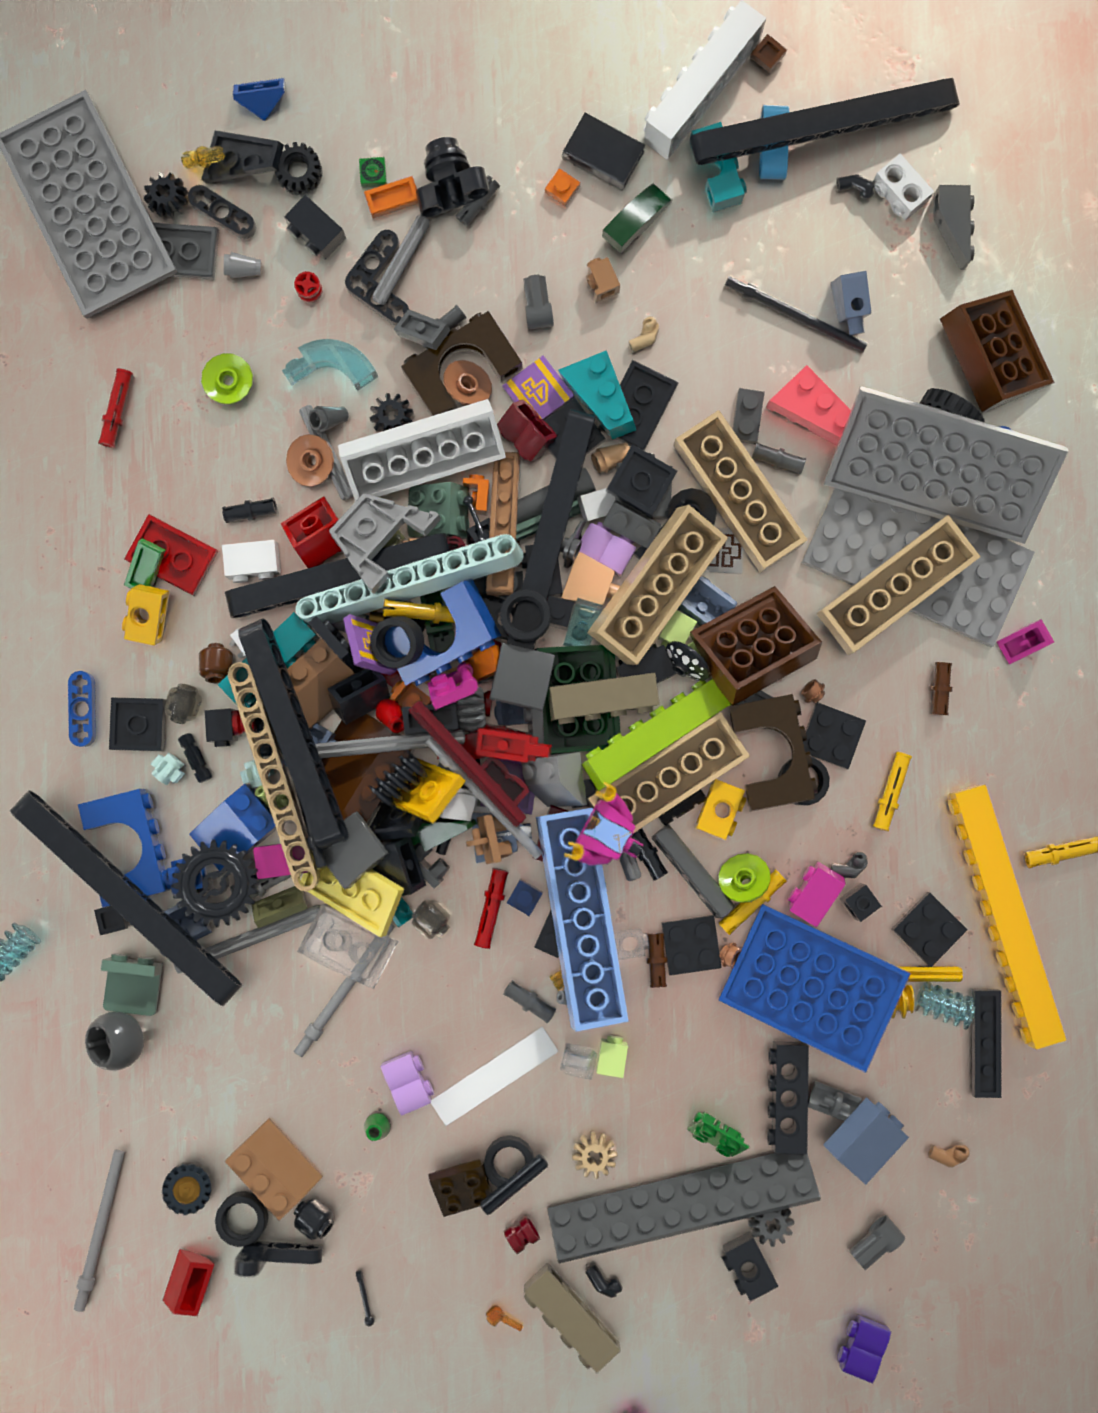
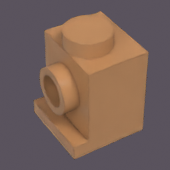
(602, 279)

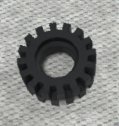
(309, 178)

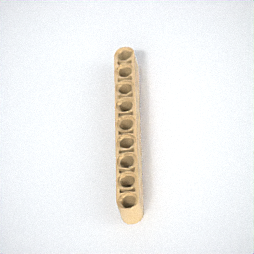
(284, 786)

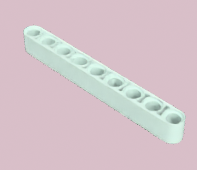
(421, 583)

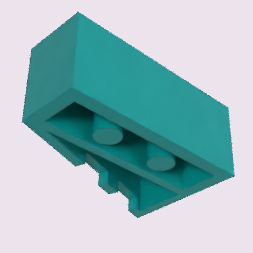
(600, 392)

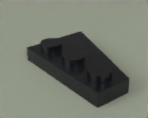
(243, 156)

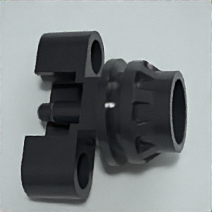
(451, 177)

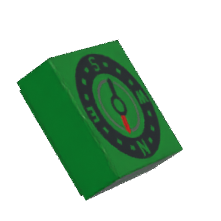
(372, 171)

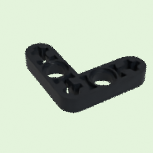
(369, 276)
(254, 1257)

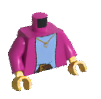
(606, 832)

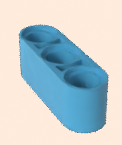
(773, 163)

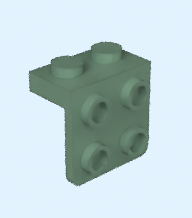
(446, 501)
(131, 984)

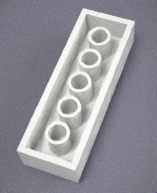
(703, 79)
(422, 450)

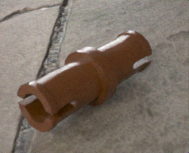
(941, 688)
(657, 960)

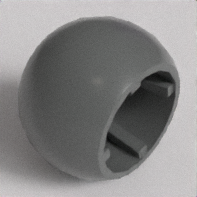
(114, 1041)

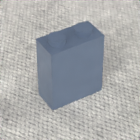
(867, 1140)

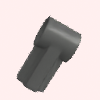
(538, 308)
(882, 1238)

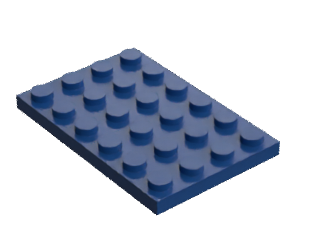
(814, 987)

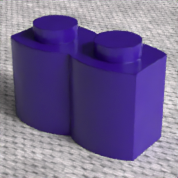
(864, 1348)

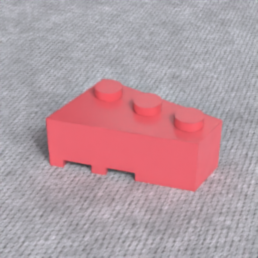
(812, 405)

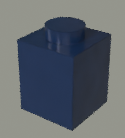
(524, 897)

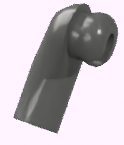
(852, 867)

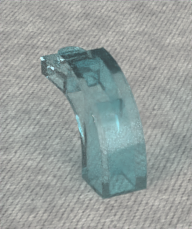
(331, 354)

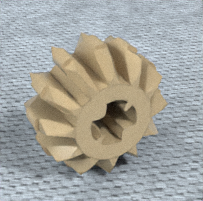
(592, 1164)

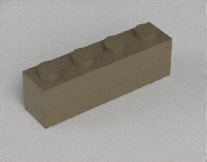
(602, 697)
(571, 1318)

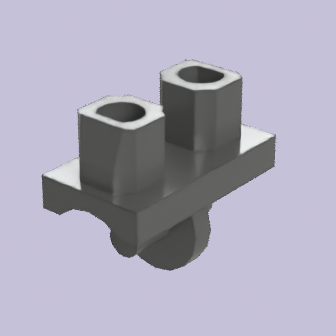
(434, 873)
(832, 1101)

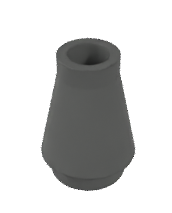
(326, 417)

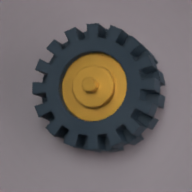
(186, 1189)

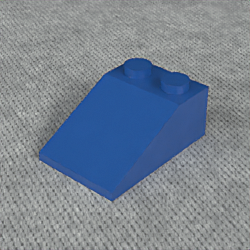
(238, 820)

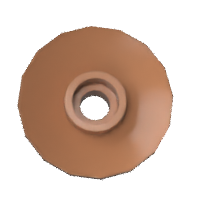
(467, 382)
(300, 460)

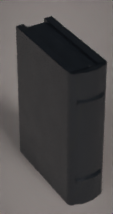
(603, 151)

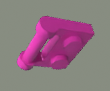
(444, 688)

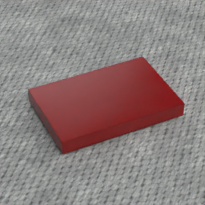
(185, 557)

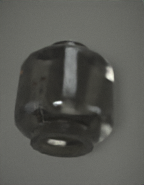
(183, 703)
(431, 919)

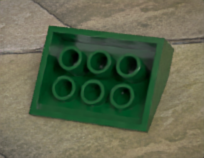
(576, 666)

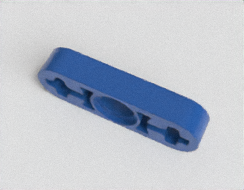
(72, 702)

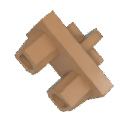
(486, 841)

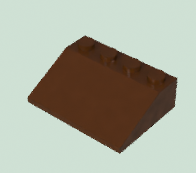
(996, 350)
(755, 645)
(353, 773)

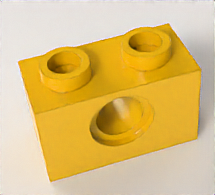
(155, 603)
(718, 793)

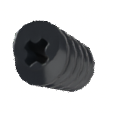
(399, 779)

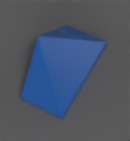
(259, 96)

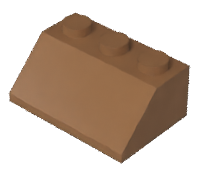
(312, 676)
(273, 1169)

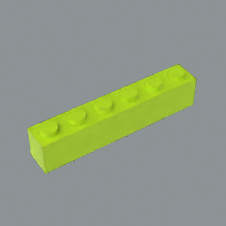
(655, 734)

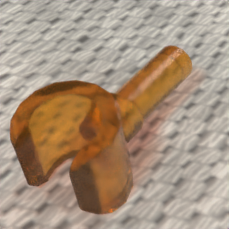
(496, 1315)

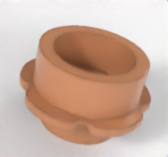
(813, 691)
(729, 955)

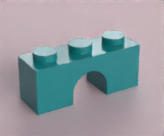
(726, 188)

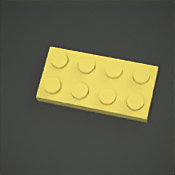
(368, 902)

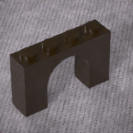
(480, 336)
(780, 716)

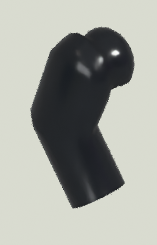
(858, 182)
(601, 1285)

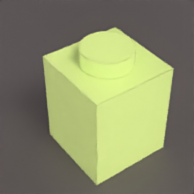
(677, 629)
(612, 1056)

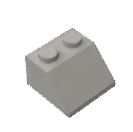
(556, 779)

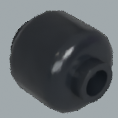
(313, 1219)

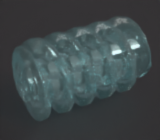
(16, 948)
(945, 1003)

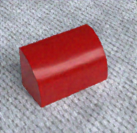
(188, 1283)

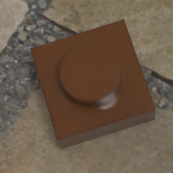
(768, 53)

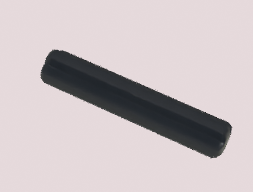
(514, 1184)

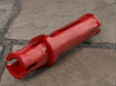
(121, 380)
(491, 908)

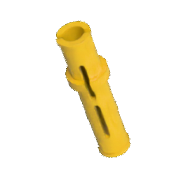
(418, 611)
(883, 821)
(1053, 854)
(746, 909)

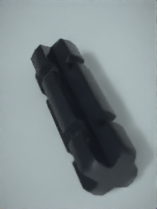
(194, 757)
(683, 807)

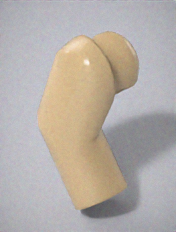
(647, 337)

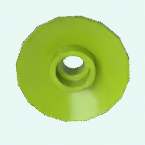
(220, 369)
(741, 868)

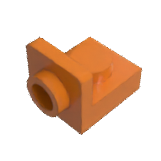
(480, 496)
(408, 695)

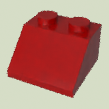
(310, 532)

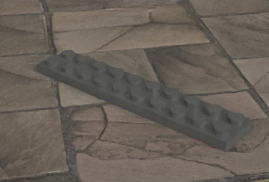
(681, 1205)

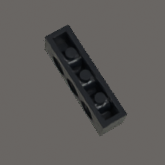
(796, 1138)

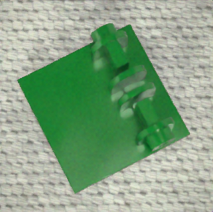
(726, 1142)

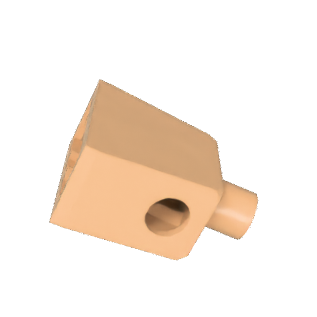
(589, 581)

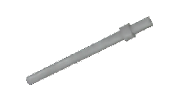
(517, 832)
(314, 1030)
(86, 1281)

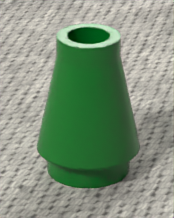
(381, 1123)

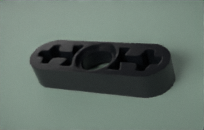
(217, 201)

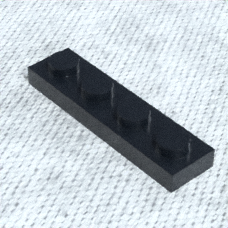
(986, 1044)

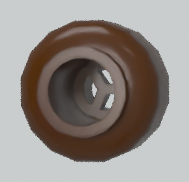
(215, 662)

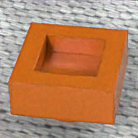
(562, 187)

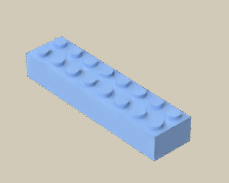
(581, 926)

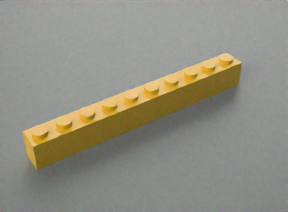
(1007, 917)

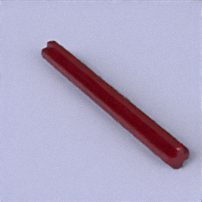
(467, 763)

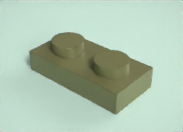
(278, 906)

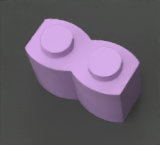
(607, 548)
(407, 1083)

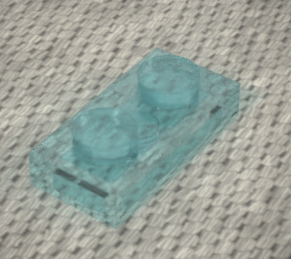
(582, 619)

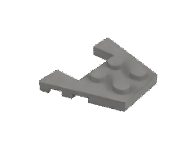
(369, 527)

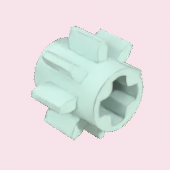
(167, 768)
(251, 774)

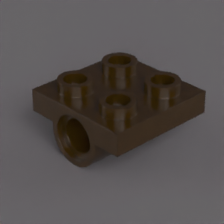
(460, 1187)

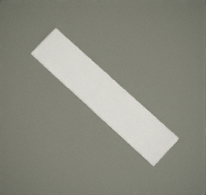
(494, 1076)

